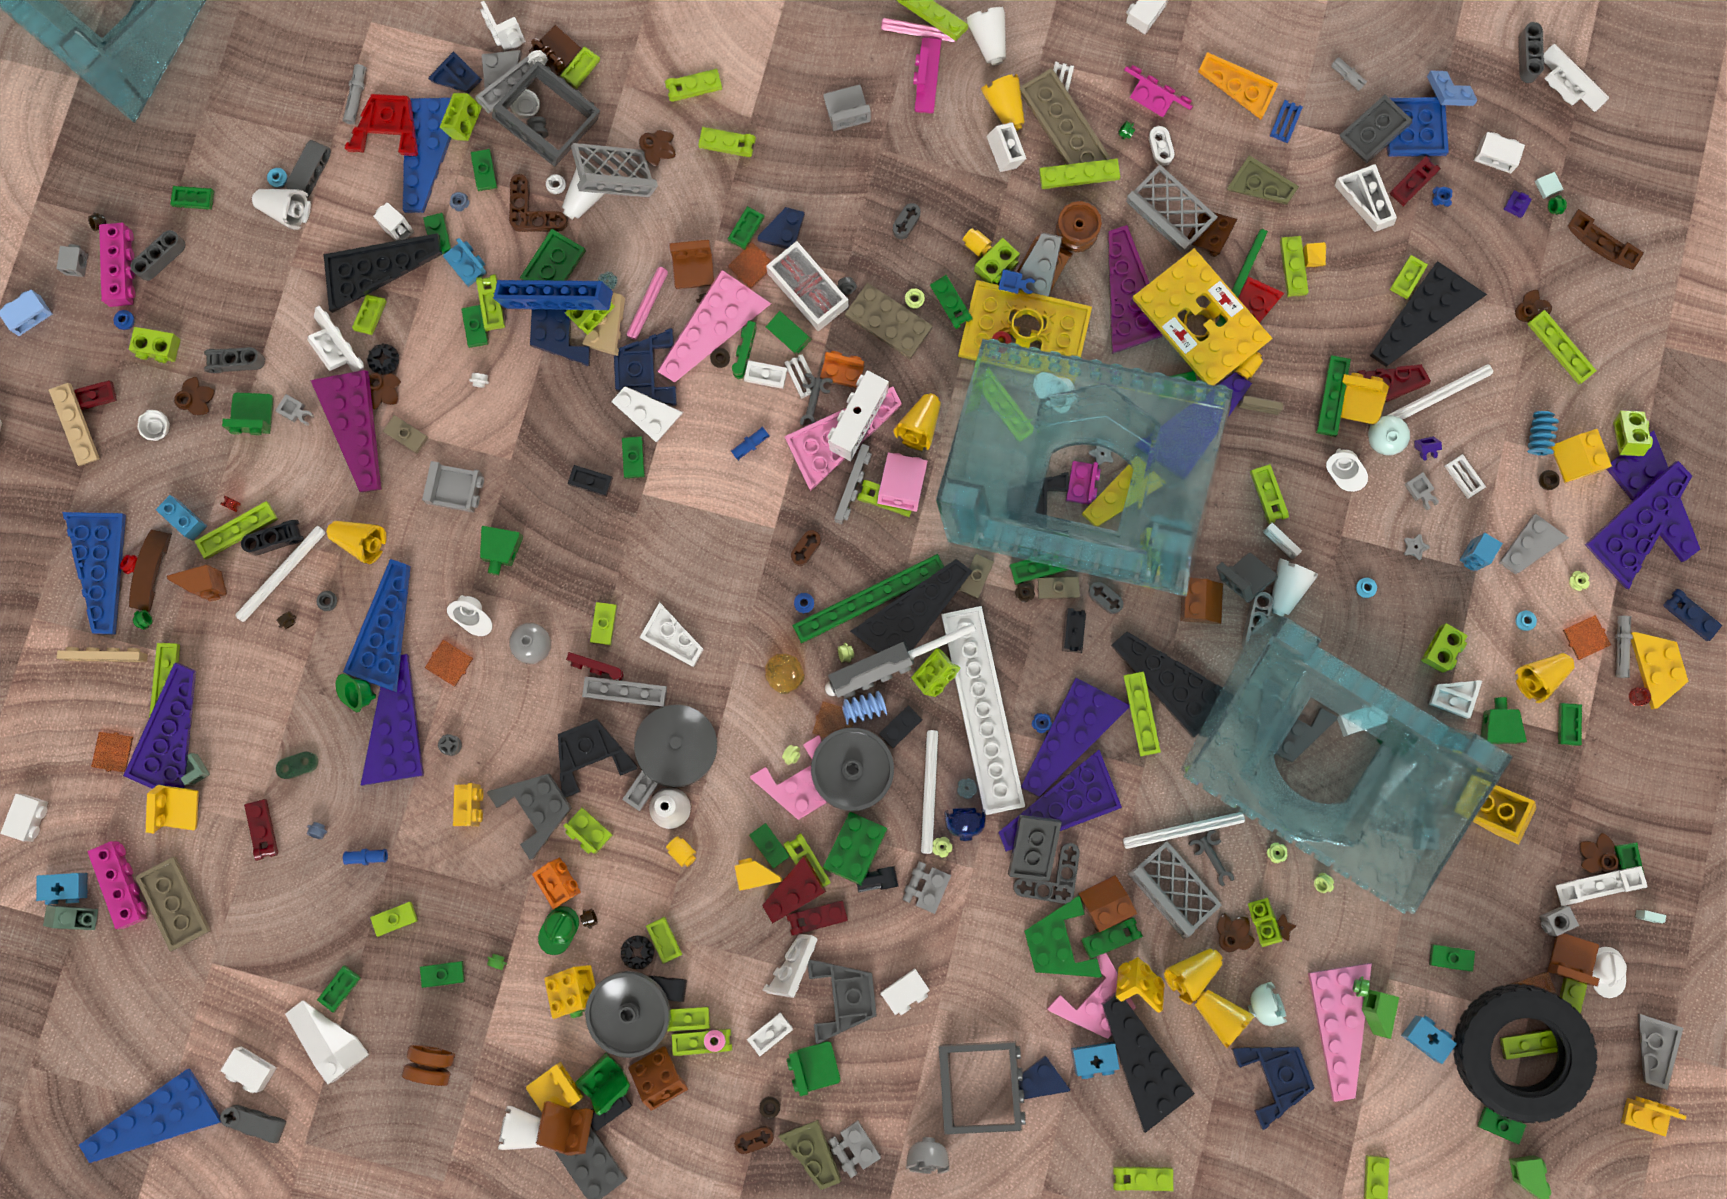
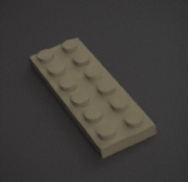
(1062, 120)

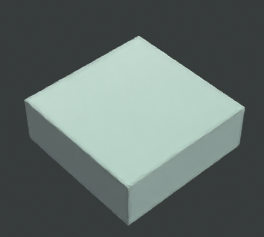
(1549, 185)
(1650, 916)

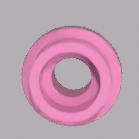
(721, 1040)

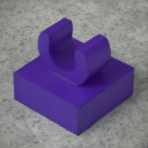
(1517, 204)
(1428, 445)

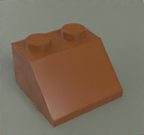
(201, 581)
(1202, 602)
(1107, 903)

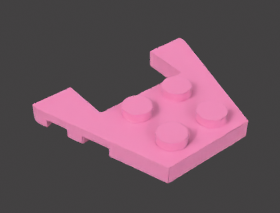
(798, 791)
(1090, 1012)

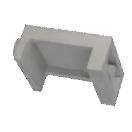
(453, 487)

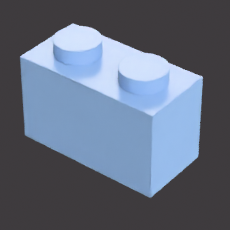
(24, 312)

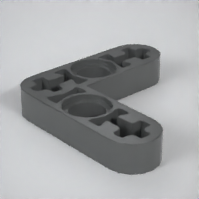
(1060, 883)

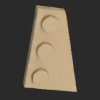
(606, 333)

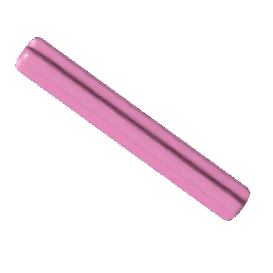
(914, 29)
(647, 303)

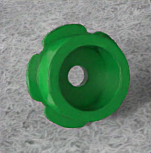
(1126, 130)
(1557, 205)
(142, 619)

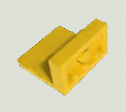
(467, 805)
(171, 808)
(569, 990)
(555, 1086)
(1649, 1115)

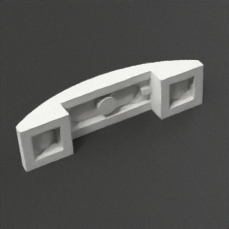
(1601, 885)

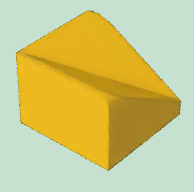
(1315, 254)

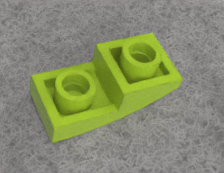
(1265, 922)

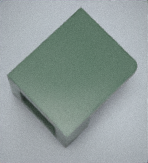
(195, 771)

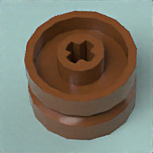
(1078, 226)
(428, 1065)

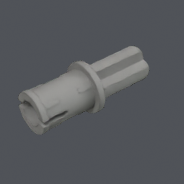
(1348, 73)

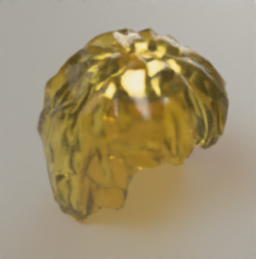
(784, 673)

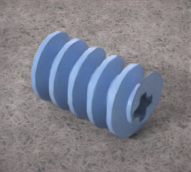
(863, 707)

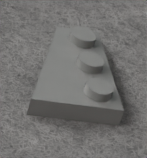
(498, 64)
(1042, 264)
(1532, 543)
(1658, 1050)

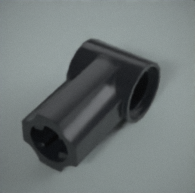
(880, 879)

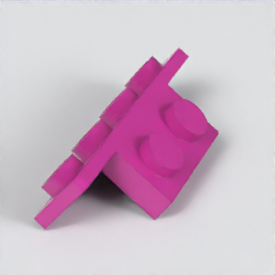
(927, 75)
(1153, 95)

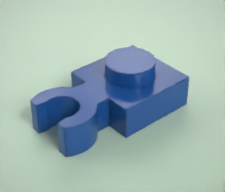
(1012, 281)

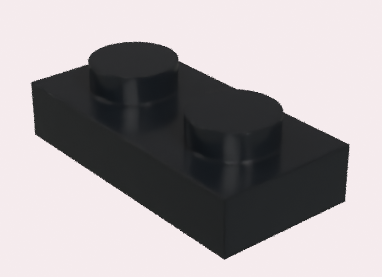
(590, 480)
(900, 727)
(617, 1108)

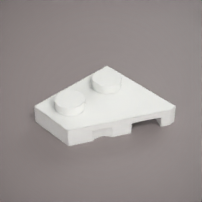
(1456, 697)

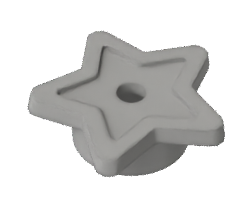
(1096, 453)
(1410, 543)

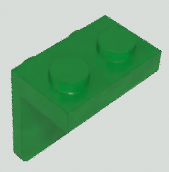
(250, 414)
(813, 1068)
(604, 1083)

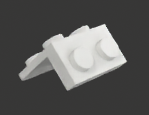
(506, 33)

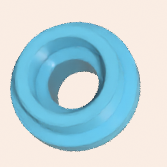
(281, 181)
(1360, 587)
(1520, 620)

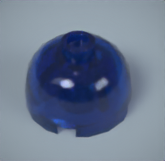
(965, 822)

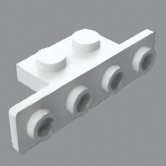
(1571, 80)
(331, 345)

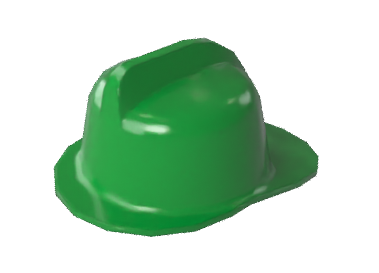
(354, 692)
(558, 930)

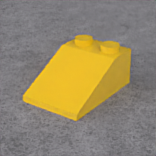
(1506, 814)

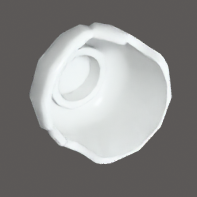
(526, 105)
(153, 425)

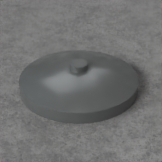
(675, 746)
(852, 769)
(627, 1014)

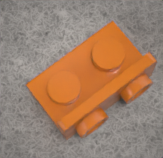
(842, 369)
(556, 882)

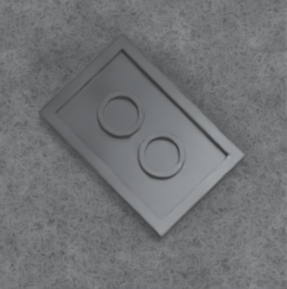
(1375, 128)
(1034, 848)
(595, 1170)

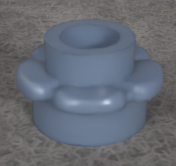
(458, 196)
(316, 830)

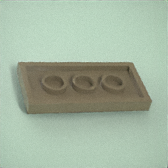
(888, 321)
(172, 904)

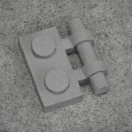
(933, 888)
(859, 1144)

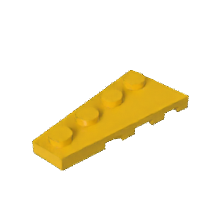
(1111, 500)

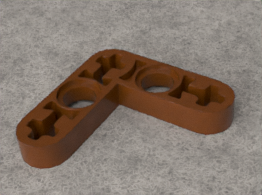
(529, 216)

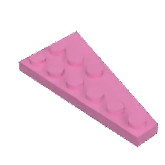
(718, 316)
(811, 443)
(1340, 1025)

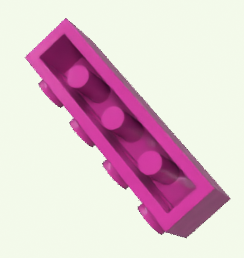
(115, 264)
(118, 884)

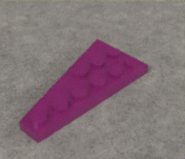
(1126, 278)
(350, 414)

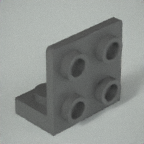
(1247, 576)

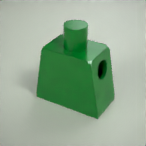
(499, 547)
(1503, 724)

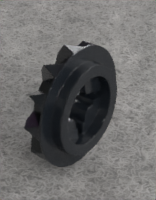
(389, 364)
(647, 952)

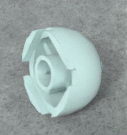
(1389, 435)
(1267, 1005)

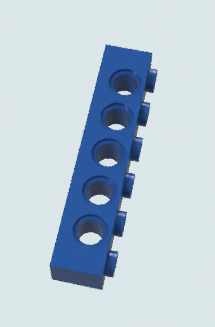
(553, 295)

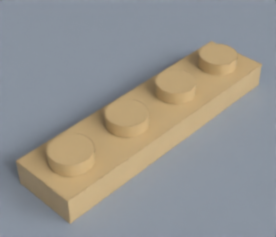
(74, 424)
(109, 655)

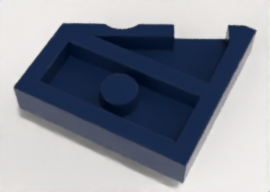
(455, 74)
(783, 229)
(1042, 1080)

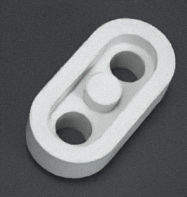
(1161, 147)

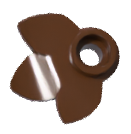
(659, 148)
(1531, 305)
(385, 391)
(196, 395)
(1597, 852)
(1237, 931)

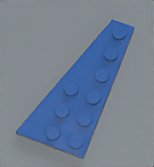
(432, 147)
(97, 555)
(379, 642)
(166, 1113)

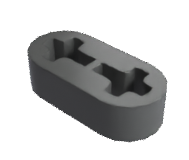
(902, 218)
(1108, 593)

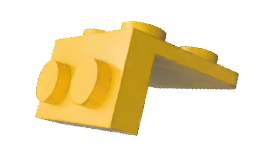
(1363, 398)
(1139, 978)

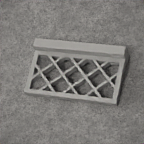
(615, 182)
(1156, 218)
(1165, 903)

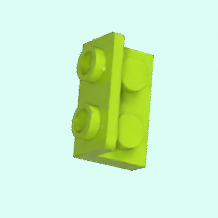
(935, 673)
(587, 831)

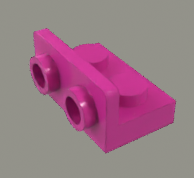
(1082, 482)

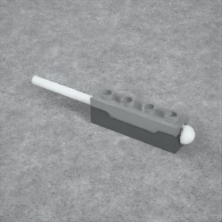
(883, 665)

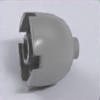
(530, 643)
(927, 1157)

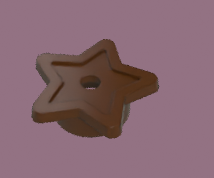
(1288, 927)

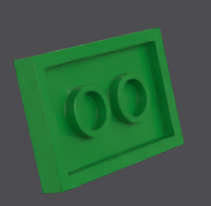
(554, 259)
(855, 848)

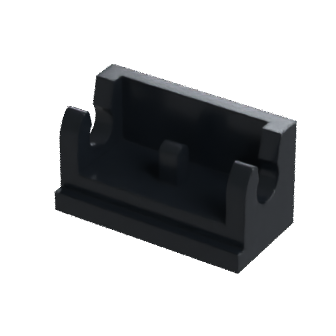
(1073, 631)

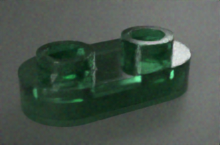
(296, 765)

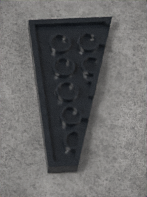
(913, 612)

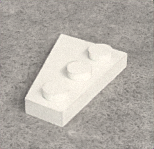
(649, 414)
(669, 636)
(790, 974)

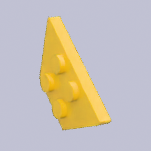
(1659, 666)

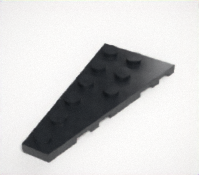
(365, 269)
(1432, 306)
(1176, 686)
(1149, 1073)

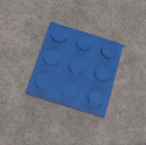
(1427, 132)

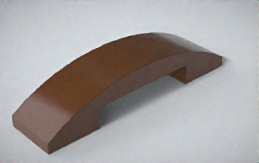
(1602, 243)
(146, 570)

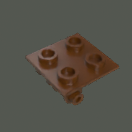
(558, 48)
(1215, 235)

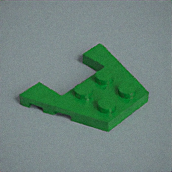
(1051, 946)

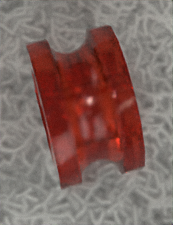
(230, 504)
(1646, 693)

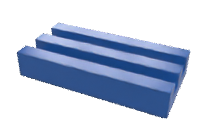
(1291, 107)

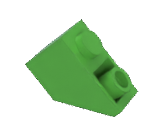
(1380, 1012)
(1530, 1174)

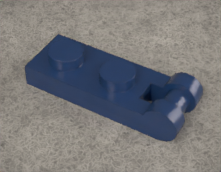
(1692, 615)

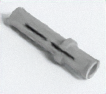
(356, 86)
(1623, 646)

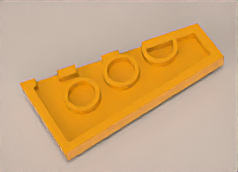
(1242, 85)

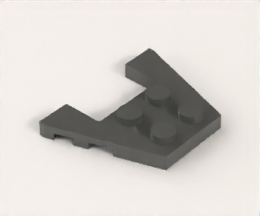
(1303, 735)
(542, 804)
(851, 994)

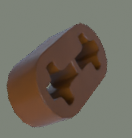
(802, 545)
(755, 1145)

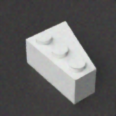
(1368, 197)

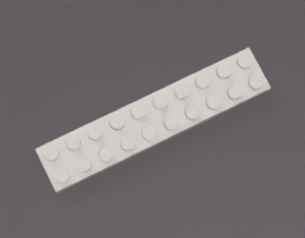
(983, 713)

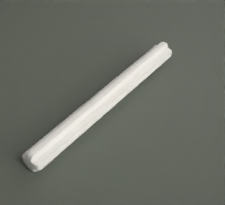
(1443, 392)
(282, 571)
(929, 792)
(1183, 830)

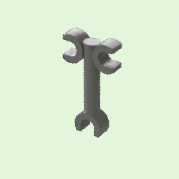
(816, 385)
(1205, 844)

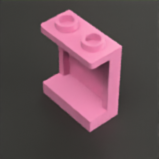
(902, 481)

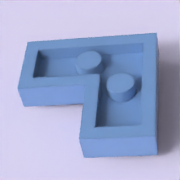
(1448, 92)

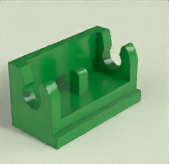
(788, 332)

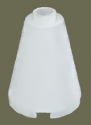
(989, 34)
(578, 202)
(283, 205)
(1290, 586)
(678, 808)
(519, 1130)

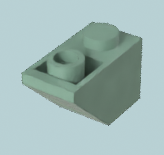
(70, 917)

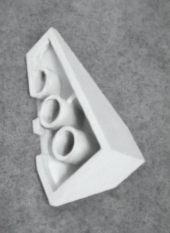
(325, 1042)

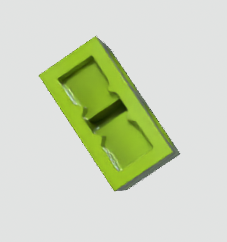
(460, 116)
(993, 260)
(587, 319)
(155, 342)
(1632, 433)
(1440, 645)

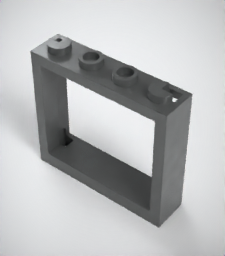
(528, 135)
(946, 1087)

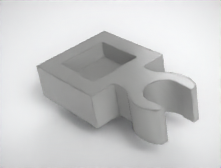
(293, 409)
(1420, 488)

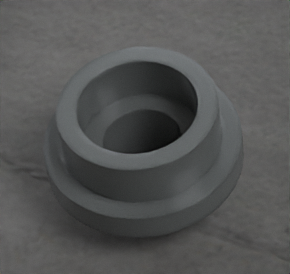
(847, 285)
(321, 600)

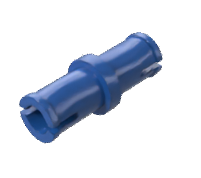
(750, 443)
(365, 856)

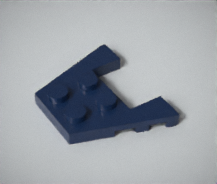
(552, 333)
(636, 367)
(1285, 1076)

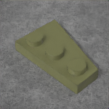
(1262, 182)
(812, 1150)

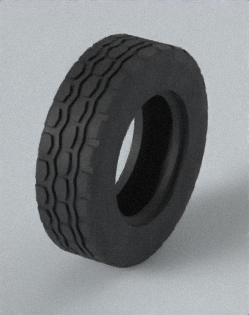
(1574, 1063)

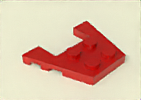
(386, 116)

